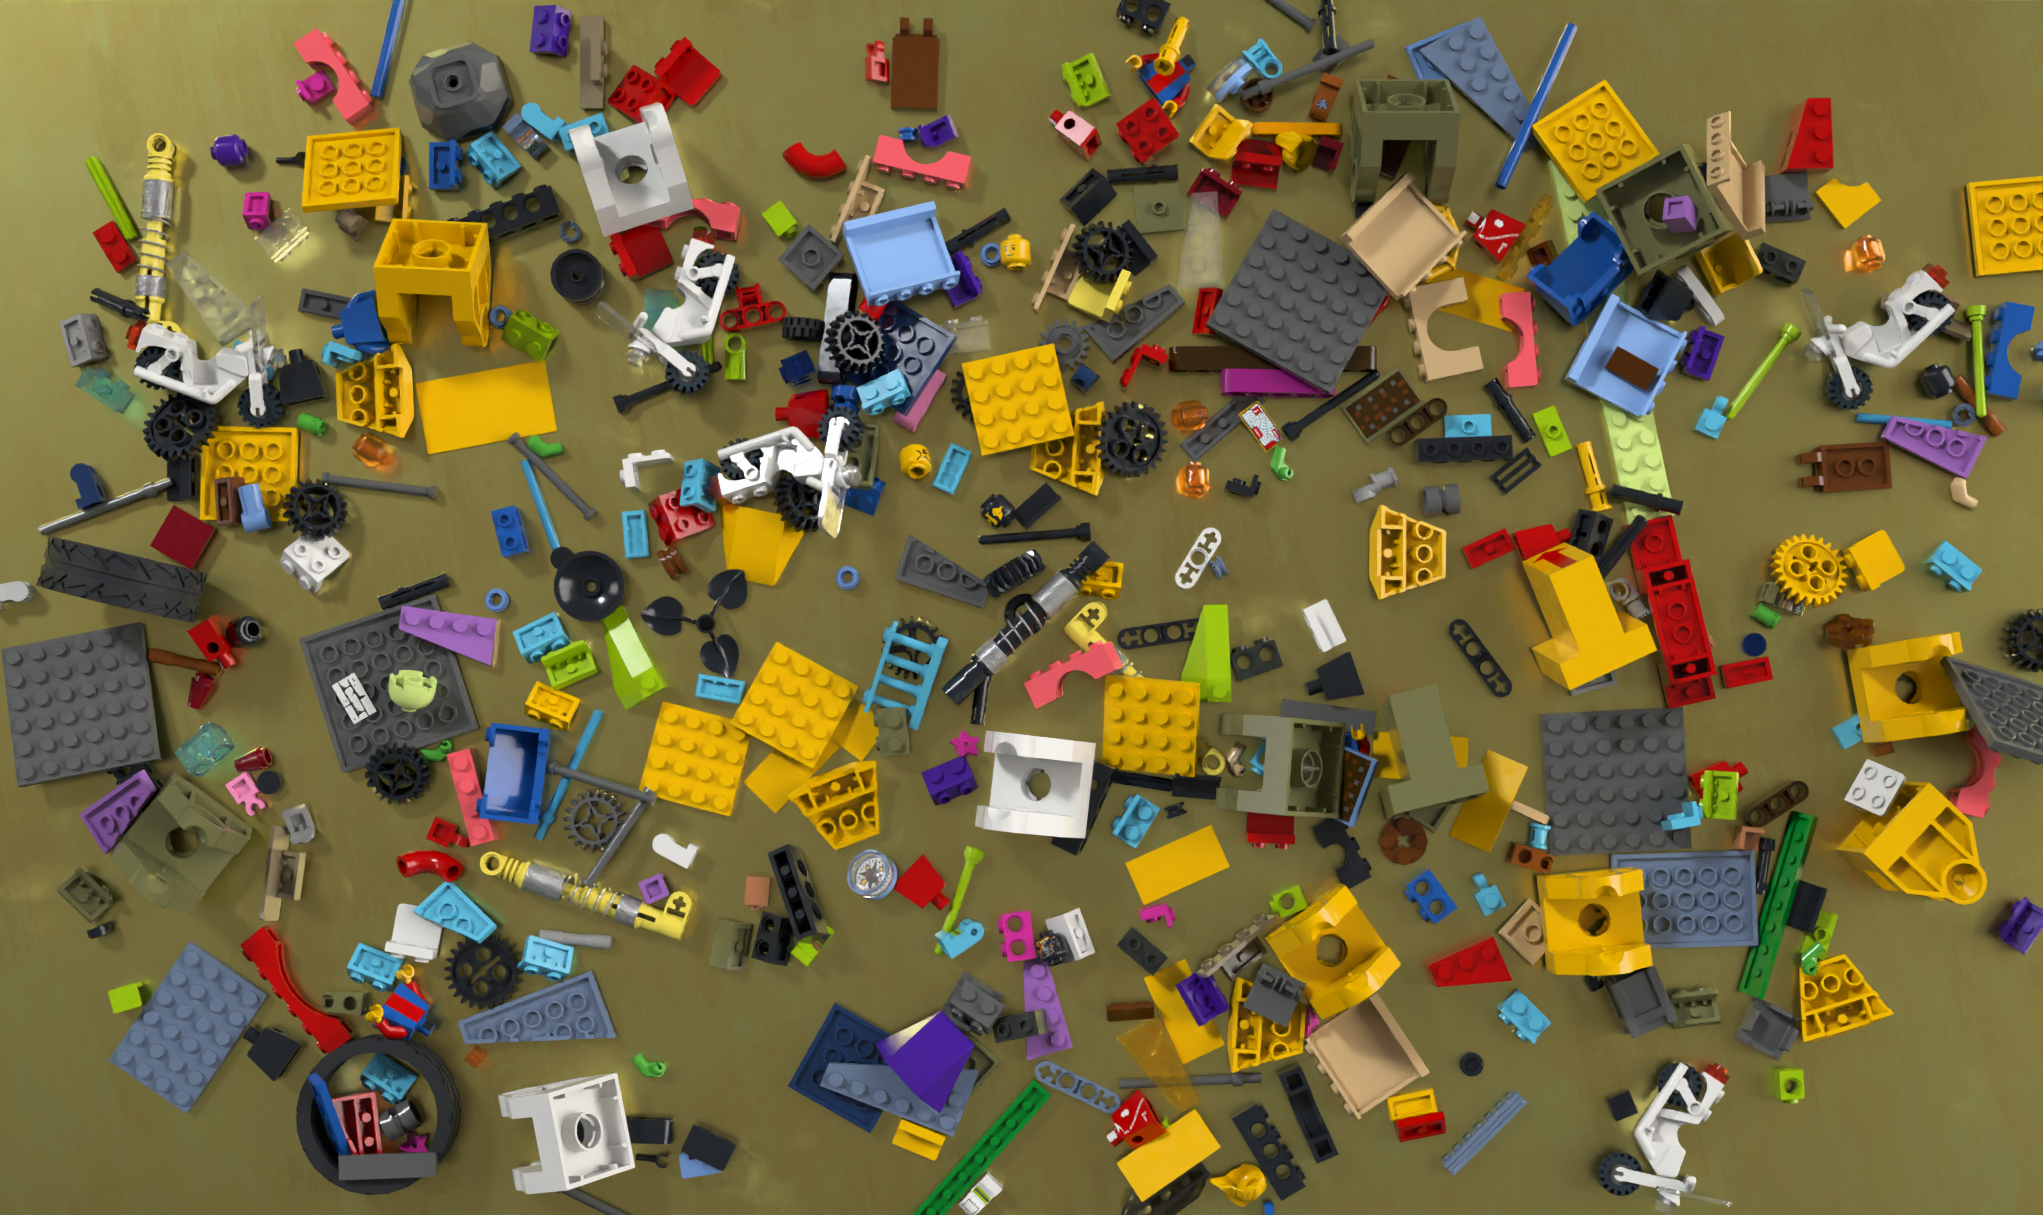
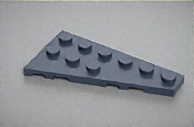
(1480, 72)
(553, 1013)
(885, 1090)

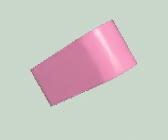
(919, 409)

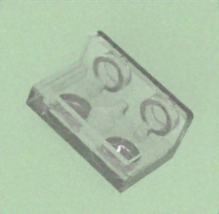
(282, 236)
(971, 335)

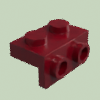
(1227, 192)

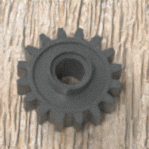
(1073, 335)

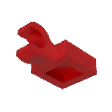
(875, 64)
(445, 833)

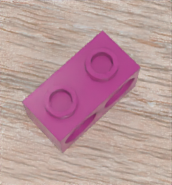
(1023, 935)

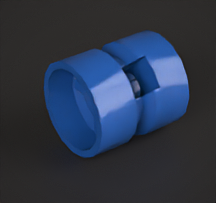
(845, 396)

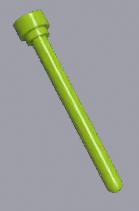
(1976, 316)
(1788, 334)
(972, 857)

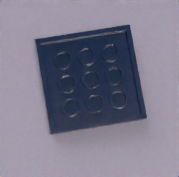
(913, 346)
(843, 1040)

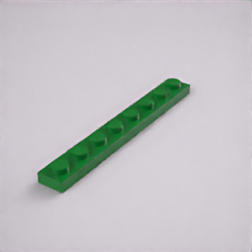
(1778, 904)
(985, 1150)

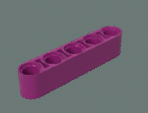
(1267, 384)

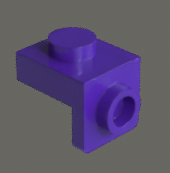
(938, 132)

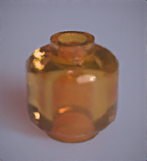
(1868, 253)
(1189, 415)
(370, 449)
(1194, 479)

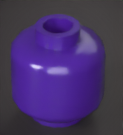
(229, 150)

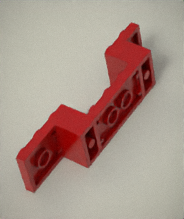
(1675, 614)

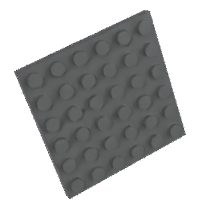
(1298, 302)
(374, 650)
(80, 704)
(2002, 707)
(1614, 780)

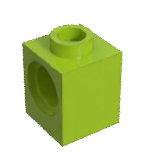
(780, 220)
(1298, 901)
(1781, 1076)

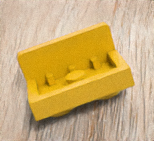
(397, 211)

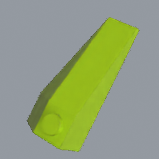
(1210, 655)
(631, 665)

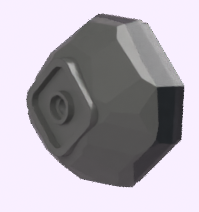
(470, 107)

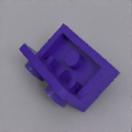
(550, 30)
(968, 286)
(1702, 353)
(950, 780)
(2022, 926)
(1202, 997)

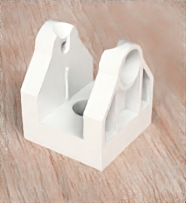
(644, 145)
(1011, 800)
(555, 1118)

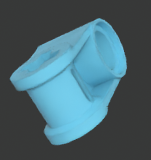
(1260, 58)

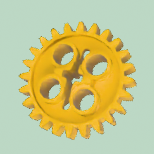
(1809, 571)

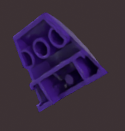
(928, 1057)

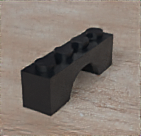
(1307, 1113)

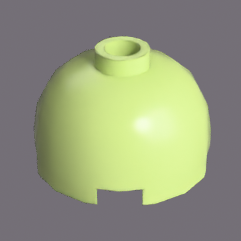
(411, 690)

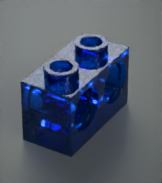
(798, 369)

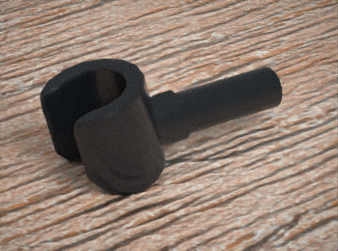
(294, 160)
(654, 1159)

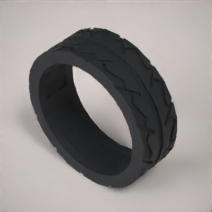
(121, 579)
(431, 1066)

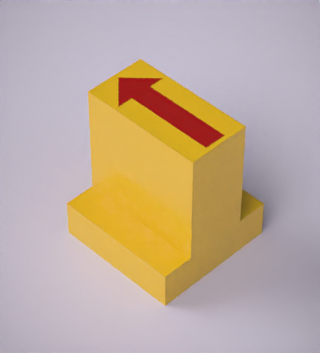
(1585, 626)

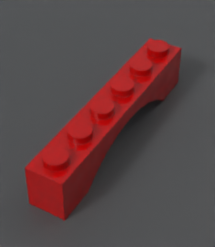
(267, 954)

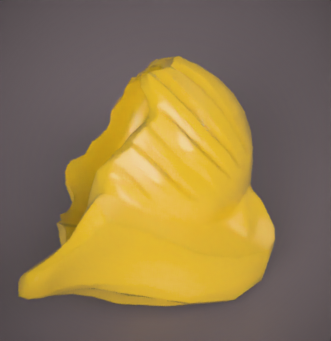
(1297, 149)
(1242, 1184)

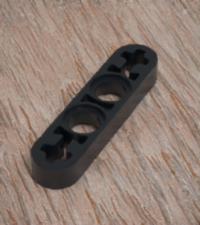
(1161, 630)
(1476, 660)

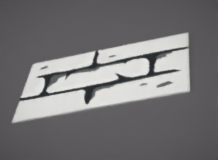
(354, 698)

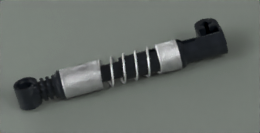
(1047, 600)

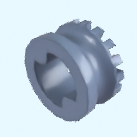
(574, 226)
(1956, 416)
(1219, 567)

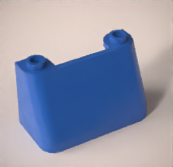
(1583, 271)
(514, 773)

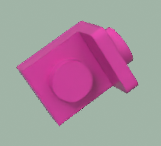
(315, 87)
(256, 210)
(1153, 914)

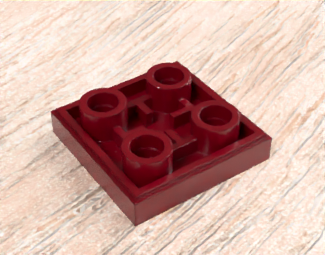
(183, 537)

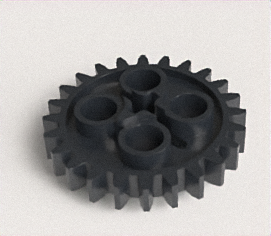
(1113, 433)
(171, 439)
(497, 987)

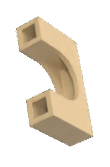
(1435, 362)

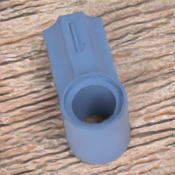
(255, 514)

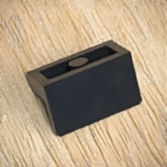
(1088, 196)
(1143, 253)
(184, 479)
(1036, 506)
(1195, 787)
(1806, 907)
(708, 1147)

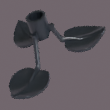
(717, 655)

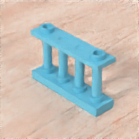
(928, 672)

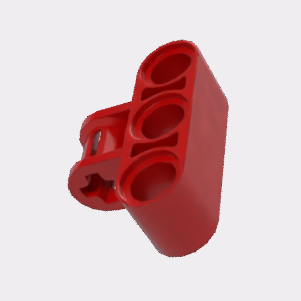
(751, 301)

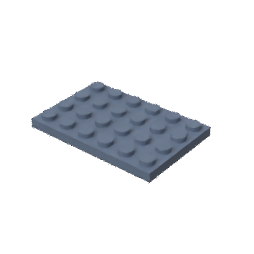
(1696, 897)
(188, 1027)

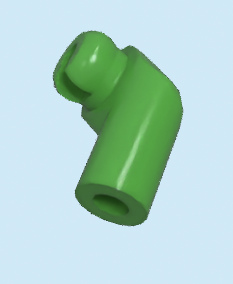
(542, 449)
(1279, 466)
(438, 754)
(1809, 959)
(648, 1069)

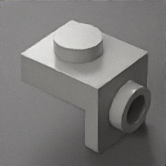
(299, 824)

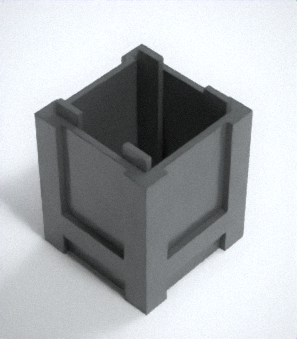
(1639, 1001)

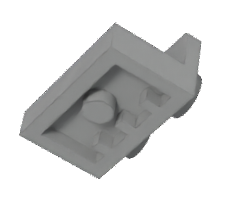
(83, 339)

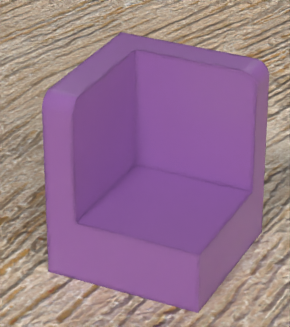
(1680, 214)
(654, 888)

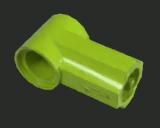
(735, 360)

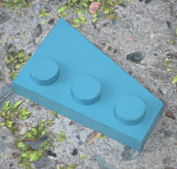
(456, 912)

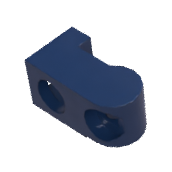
(1084, 379)
(88, 486)

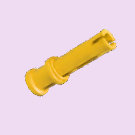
(1170, 51)
(1595, 489)

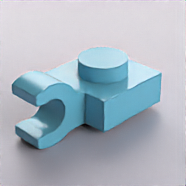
(1711, 421)
(1488, 897)

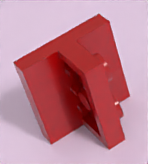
(1256, 164)

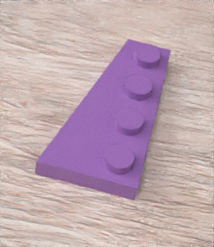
(1941, 446)
(460, 633)
(117, 810)
(1040, 994)

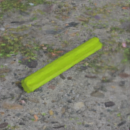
(111, 198)

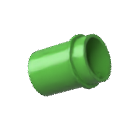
(311, 424)
(1766, 616)

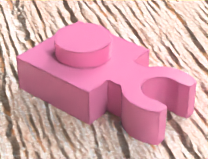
(244, 790)

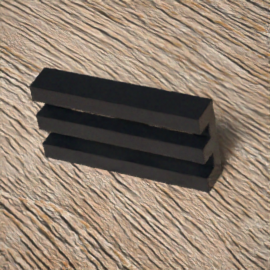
(1531, 459)

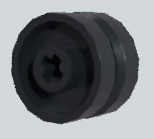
(592, 279)

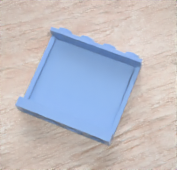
(899, 254)
(1634, 332)

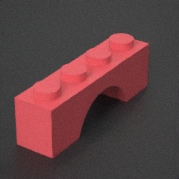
(317, 52)
(951, 169)
(720, 217)
(1517, 310)
(1049, 685)
(467, 781)
(1973, 797)

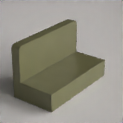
(731, 945)

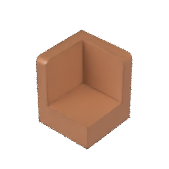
(1746, 838)

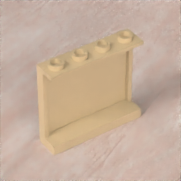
(1732, 182)
(1401, 238)
(1365, 1055)

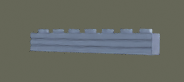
(1484, 1132)

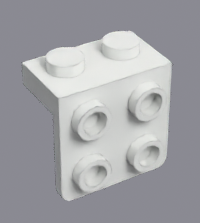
(629, 475)
(313, 560)
(1875, 788)
(413, 936)

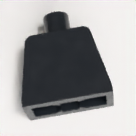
(1666, 298)
(301, 381)
(1336, 679)
(272, 1049)

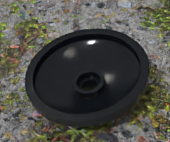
(573, 580)

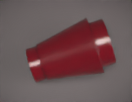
(199, 690)
(256, 759)

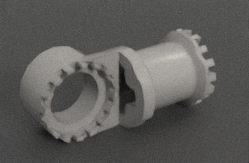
(1378, 482)
(1630, 599)

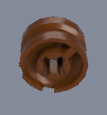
(1256, 106)
(672, 561)

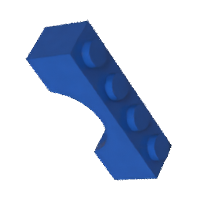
(2001, 379)

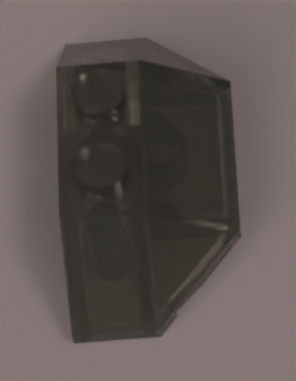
(1172, 1197)

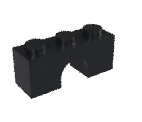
(1353, 868)

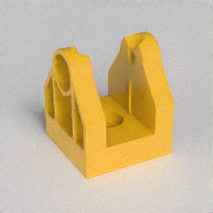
(434, 260)
(1933, 708)
(1919, 848)
(1620, 941)
(1364, 956)

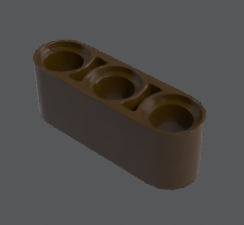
(1424, 415)
(1786, 800)

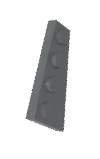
(1134, 322)
(934, 572)

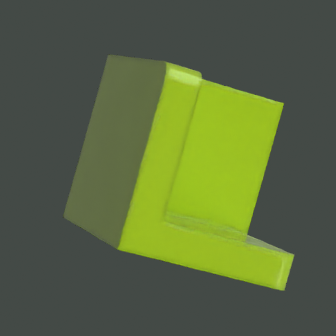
(125, 997)

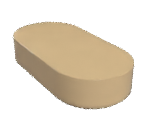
(1529, 812)

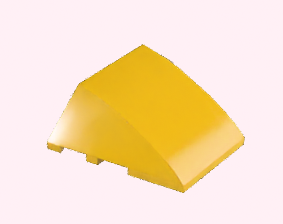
(377, 393)
(1075, 457)
(757, 542)
(1404, 553)
(841, 803)
(1837, 1000)
(1257, 1039)

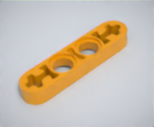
(1315, 130)

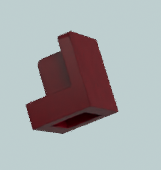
(1327, 154)

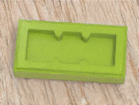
(1551, 431)
(1822, 932)

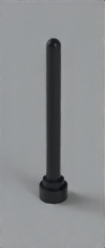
(624, 402)
(1295, 428)
(1081, 532)

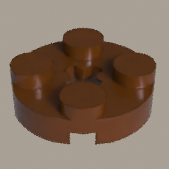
(1850, 631)
(1389, 841)

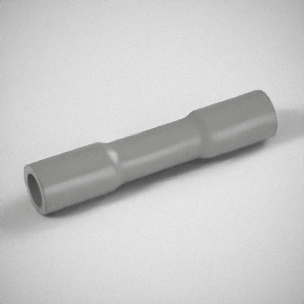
(592, 941)

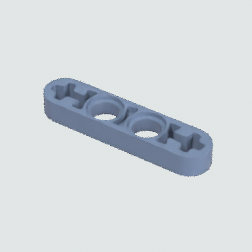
(1076, 1088)

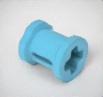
(1538, 836)

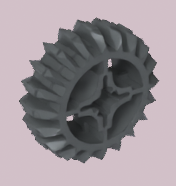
(593, 809)

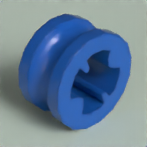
(908, 135)

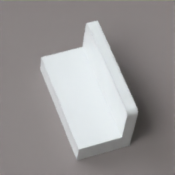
(1323, 625)
(1075, 934)

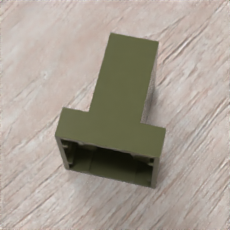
(1425, 757)

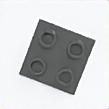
(1787, 197)
(1274, 995)

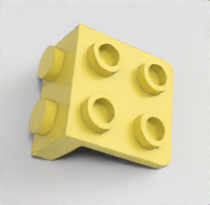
(1100, 299)

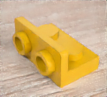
(1104, 582)
(551, 707)

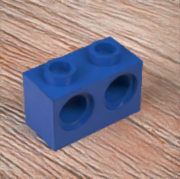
(510, 532)
(1434, 892)

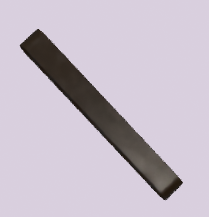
(1227, 357)

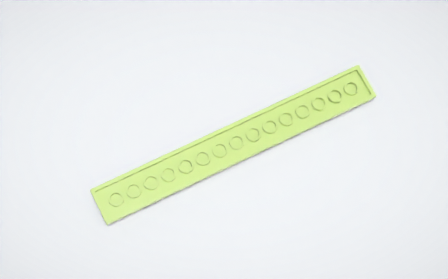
(1631, 439)

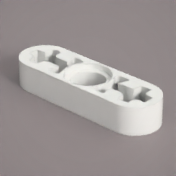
(1702, 299)
(1212, 546)

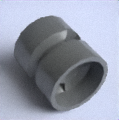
(1441, 500)
(403, 1118)

